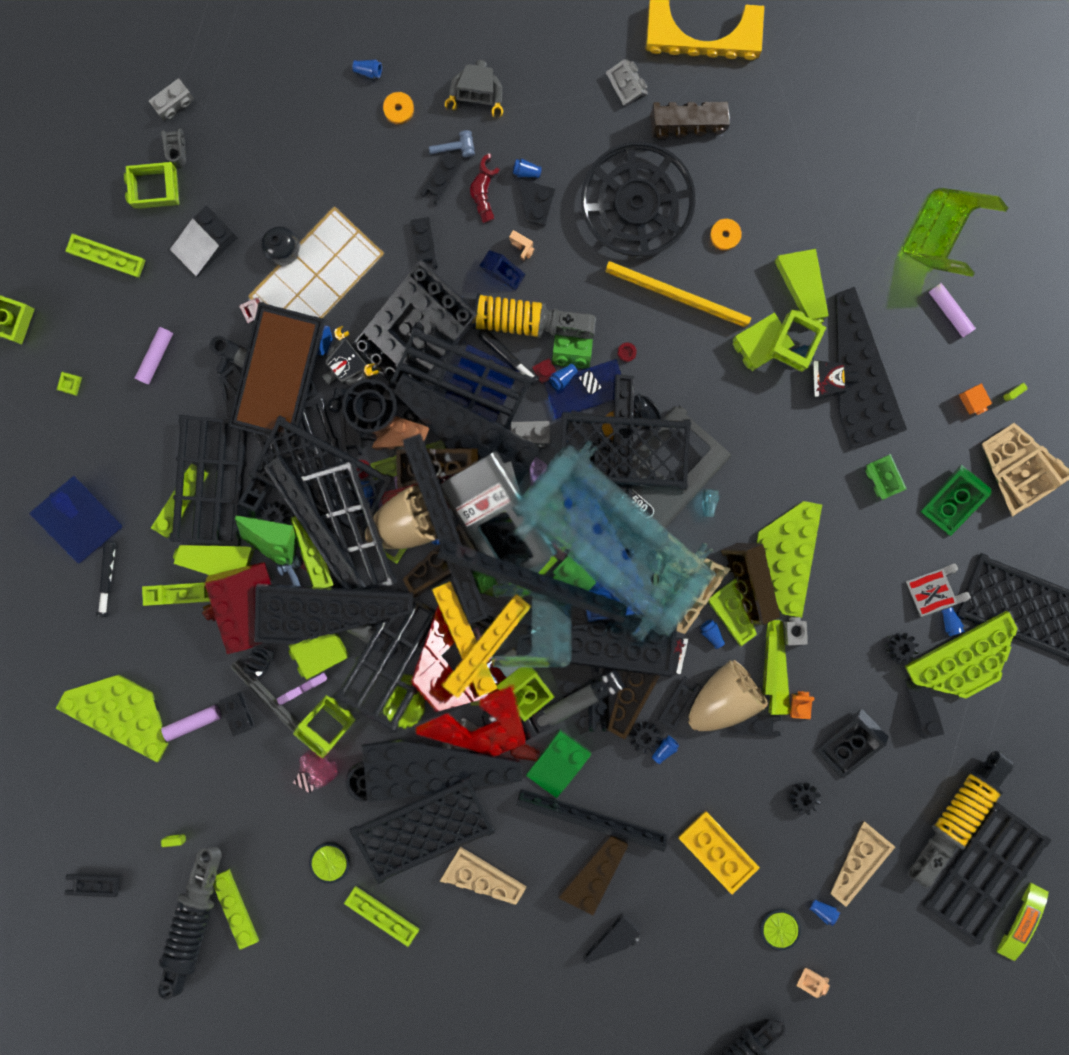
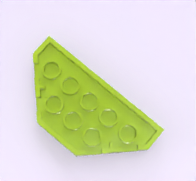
(789, 554)
(967, 661)
(120, 712)

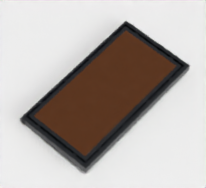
(276, 370)

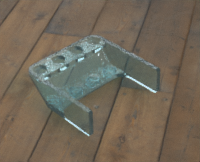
(549, 631)

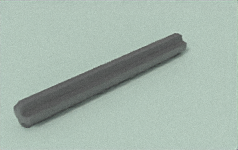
(265, 696)

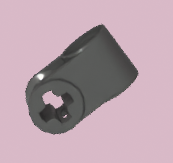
(174, 144)

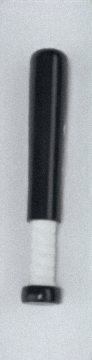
(492, 342)
(106, 575)

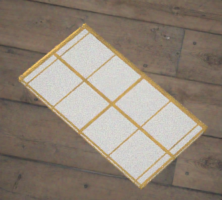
(327, 267)

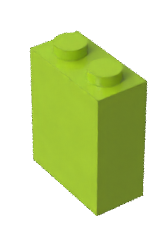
(757, 341)
(318, 654)

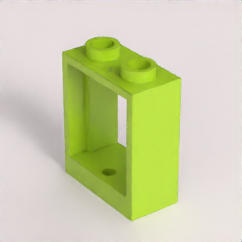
(148, 169)
(789, 357)
(312, 739)

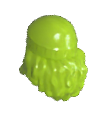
(414, 710)

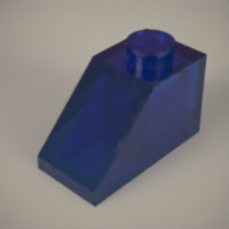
(502, 269)

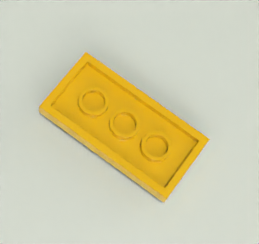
(718, 852)

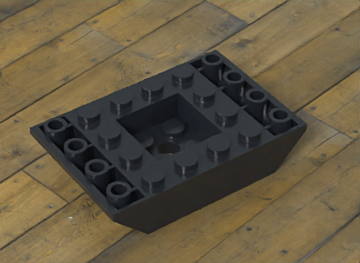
(420, 299)

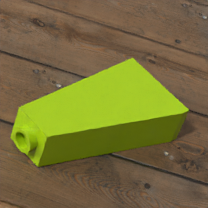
(804, 282)
(213, 558)

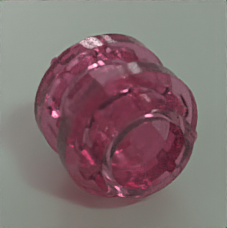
(319, 769)

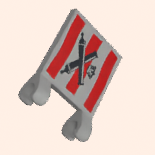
(934, 592)

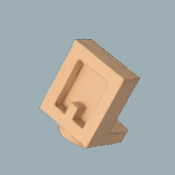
(520, 242)
(813, 983)

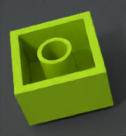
(14, 319)
(528, 690)

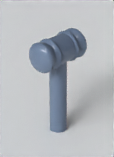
(464, 144)
(290, 569)

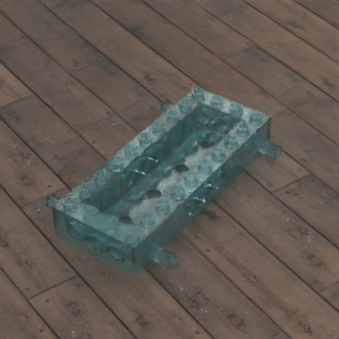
(624, 526)

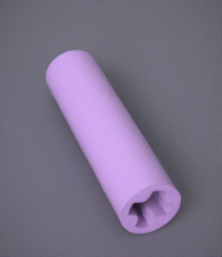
(952, 310)
(153, 355)
(191, 723)

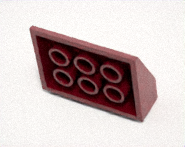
(234, 604)

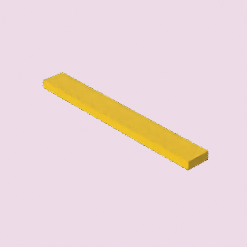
(678, 294)

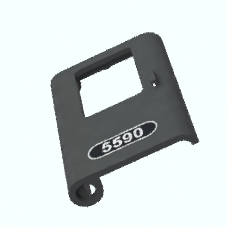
(667, 502)

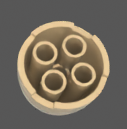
(404, 521)
(726, 699)

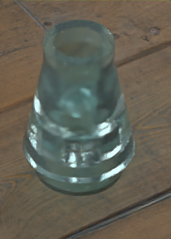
(710, 500)

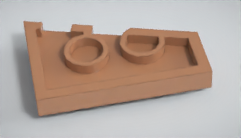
(396, 432)

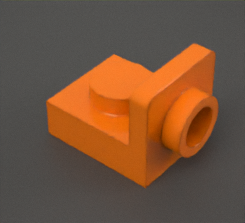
(801, 705)

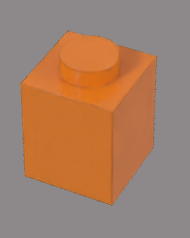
(975, 399)

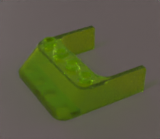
(941, 226)

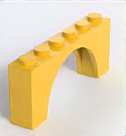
(665, 35)

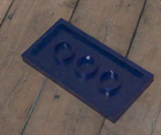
(575, 395)

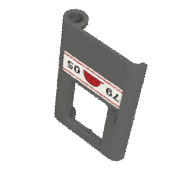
(484, 493)

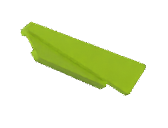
(775, 670)

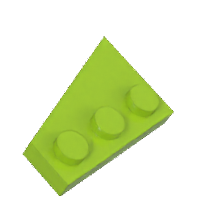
(731, 612)

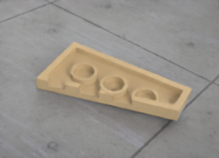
(862, 861)
(477, 875)

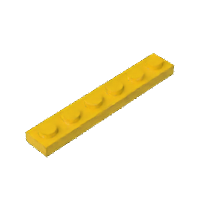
(462, 633)
(486, 646)

